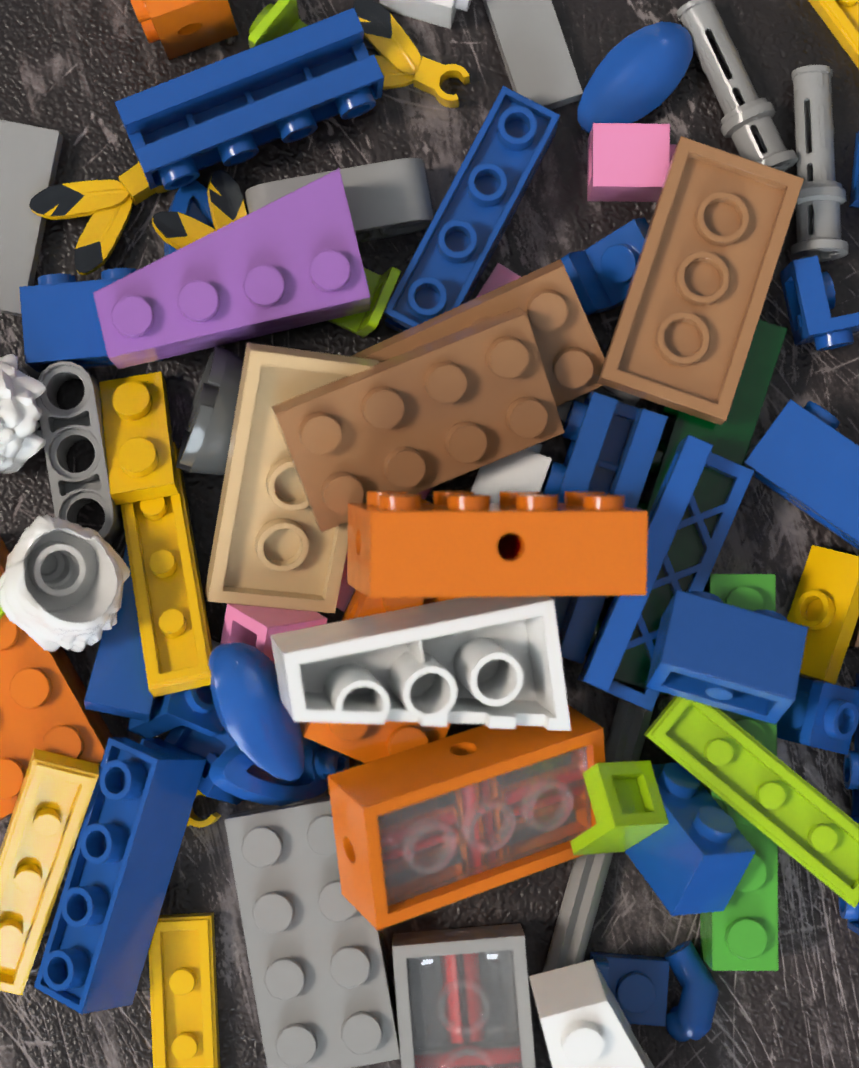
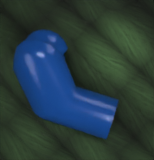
(698, 997)

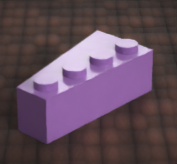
(247, 280)

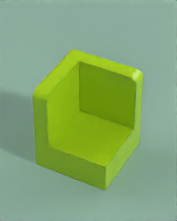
(624, 807)

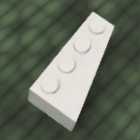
(430, 666)
(584, 1020)

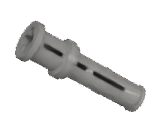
(756, 113)
(820, 195)

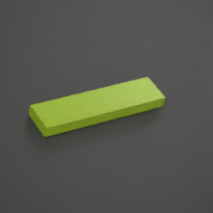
(762, 791)

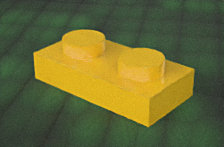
(138, 438)

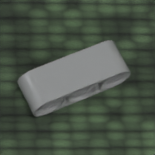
(381, 196)
(62, 430)

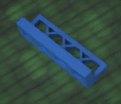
(663, 522)

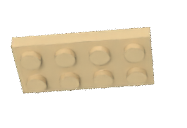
(265, 531)

